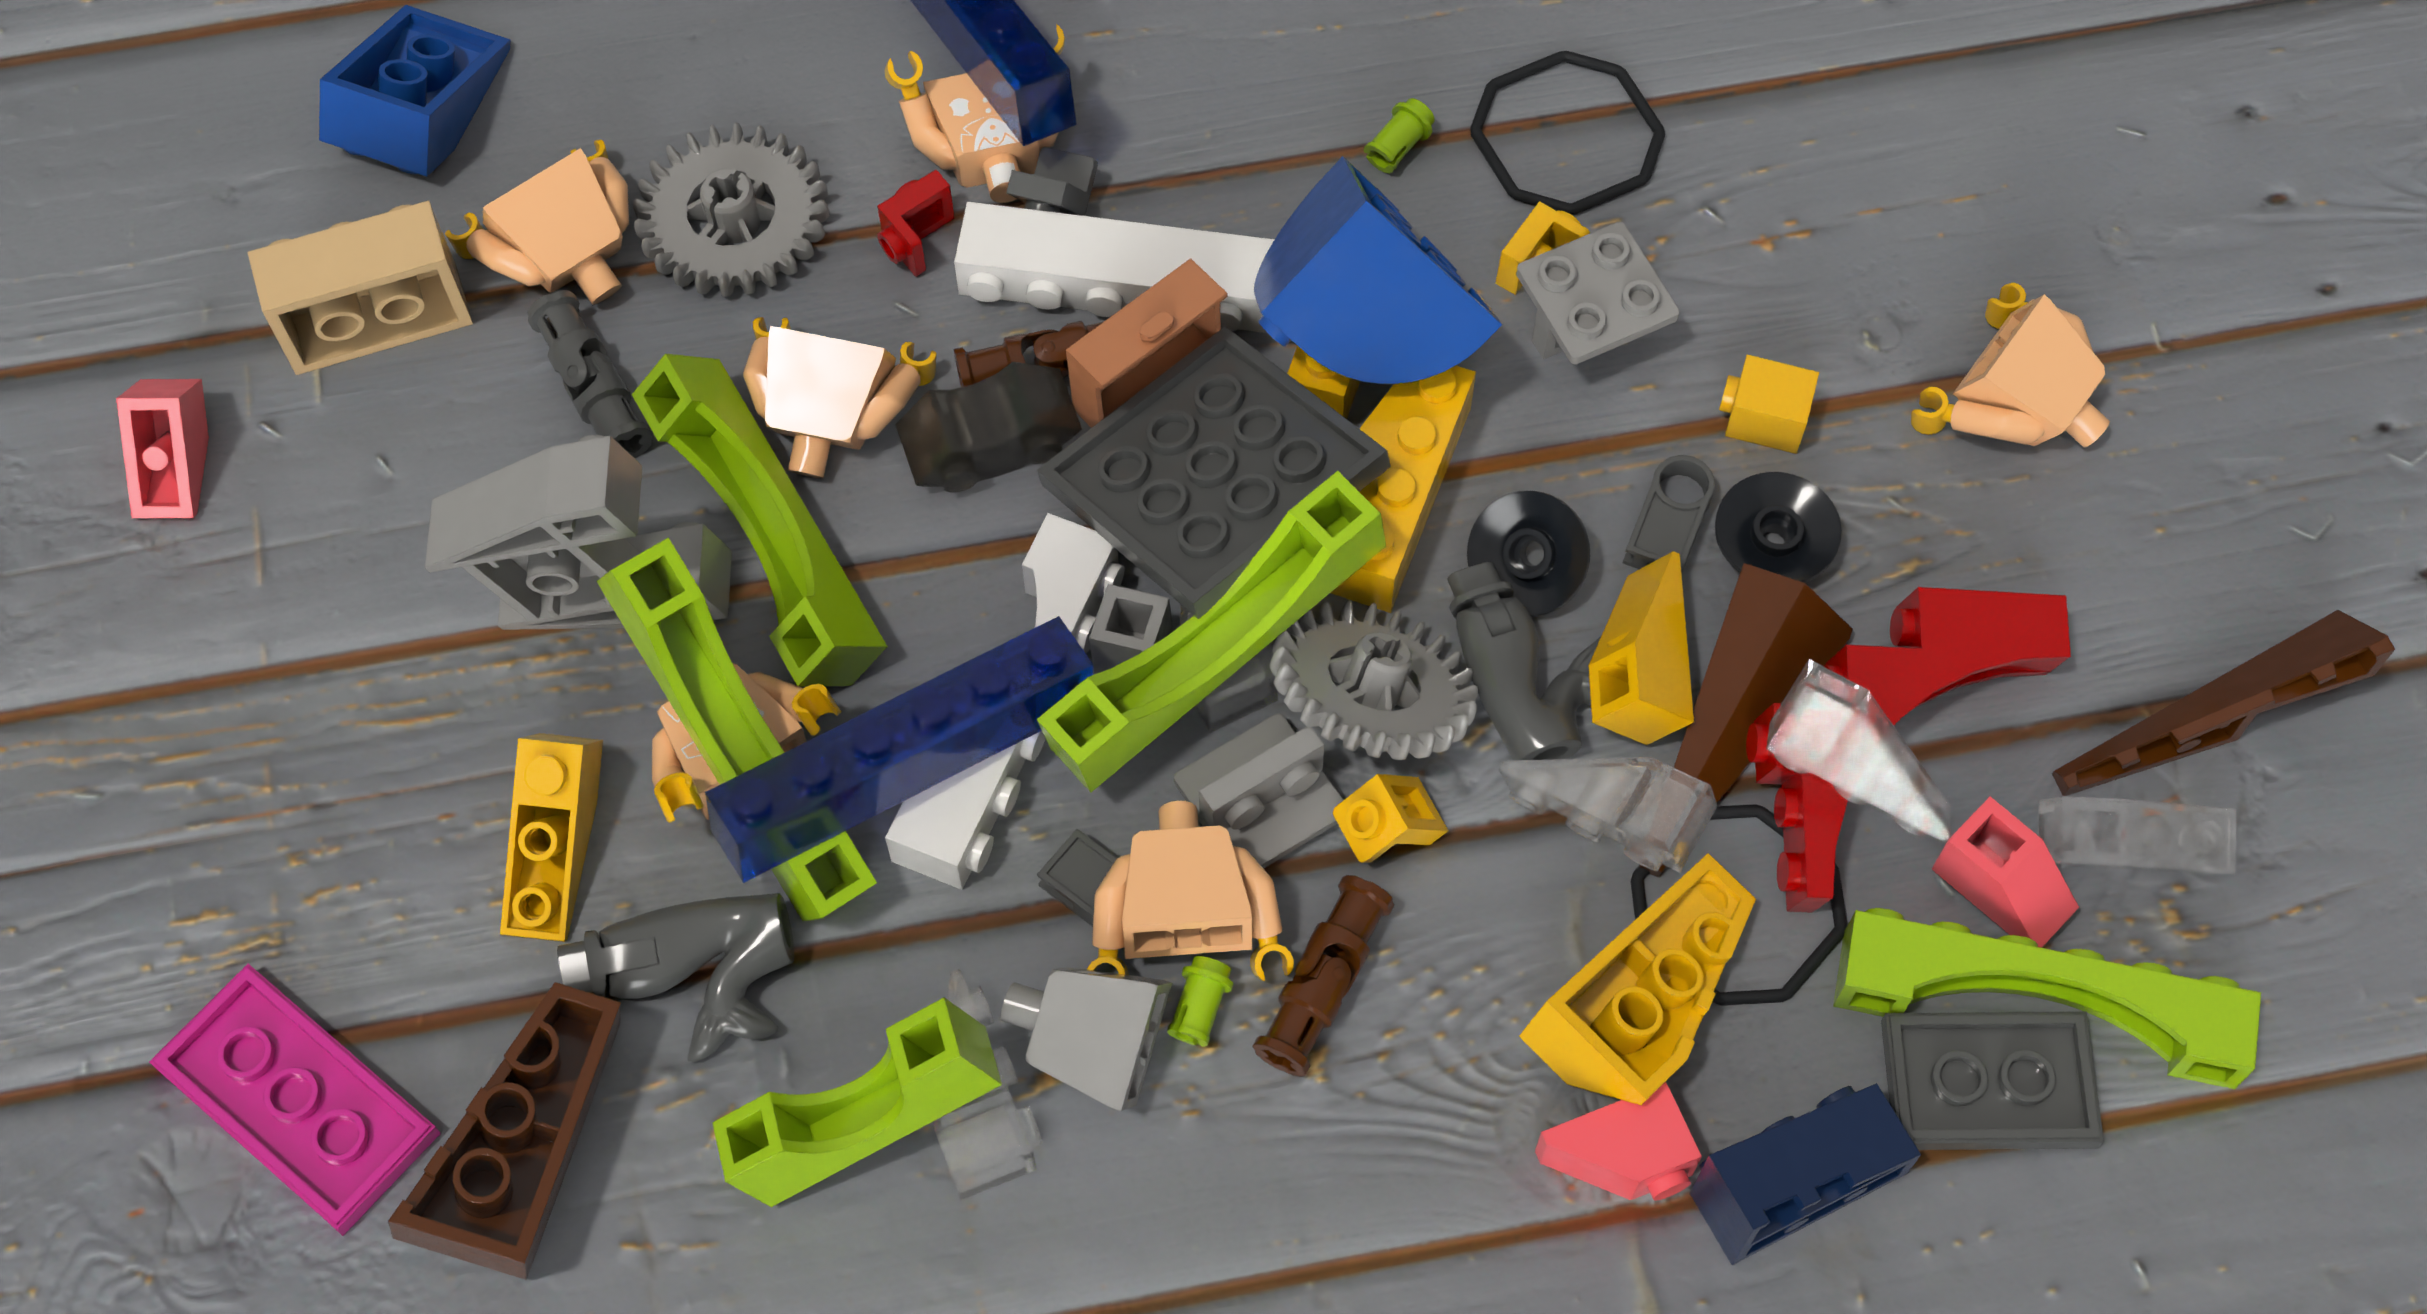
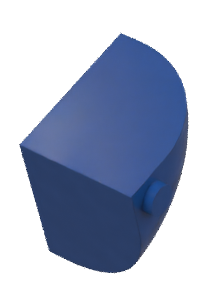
(1365, 290)

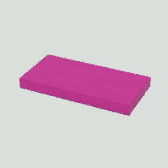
(295, 1098)

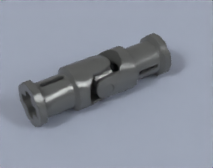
(588, 372)

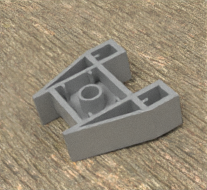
(555, 528)

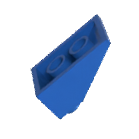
(409, 90)

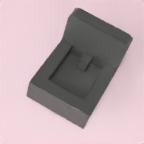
(1059, 182)

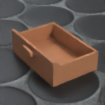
(1143, 341)

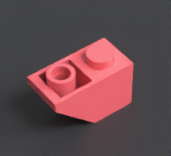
(2007, 874)

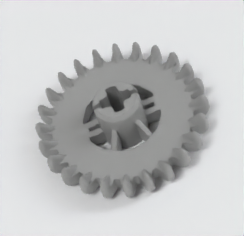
(730, 184)
(1375, 673)

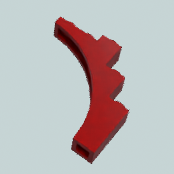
(1942, 644)

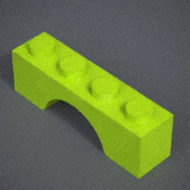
(794, 1140)

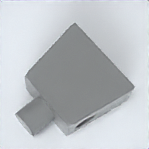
(1091, 1029)

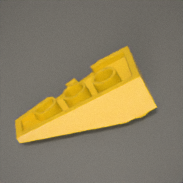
(1641, 999)

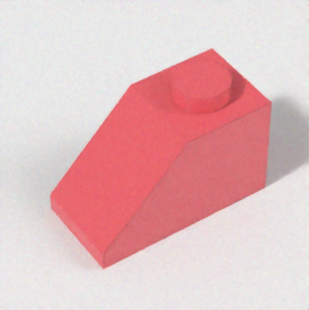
(164, 446)
(1626, 1148)

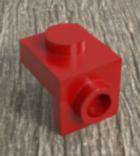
(911, 215)

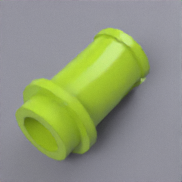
(1409, 124)
(1200, 1000)

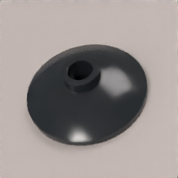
(1780, 506)
(1514, 523)

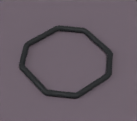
(1543, 64)
(1813, 960)

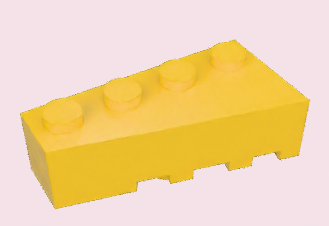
(1420, 431)

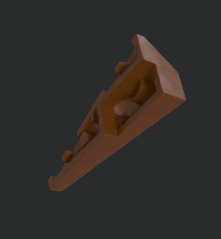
(1759, 653)
(2305, 664)

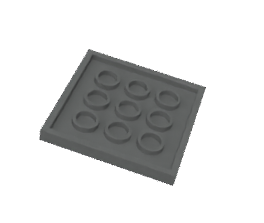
(1207, 467)

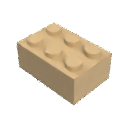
(360, 287)

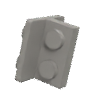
(1594, 295)
(1264, 789)

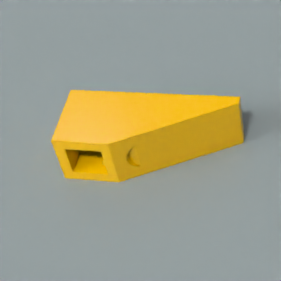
(1642, 657)
(549, 833)

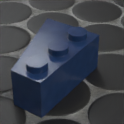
(1802, 1170)

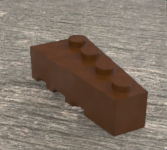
(505, 1161)

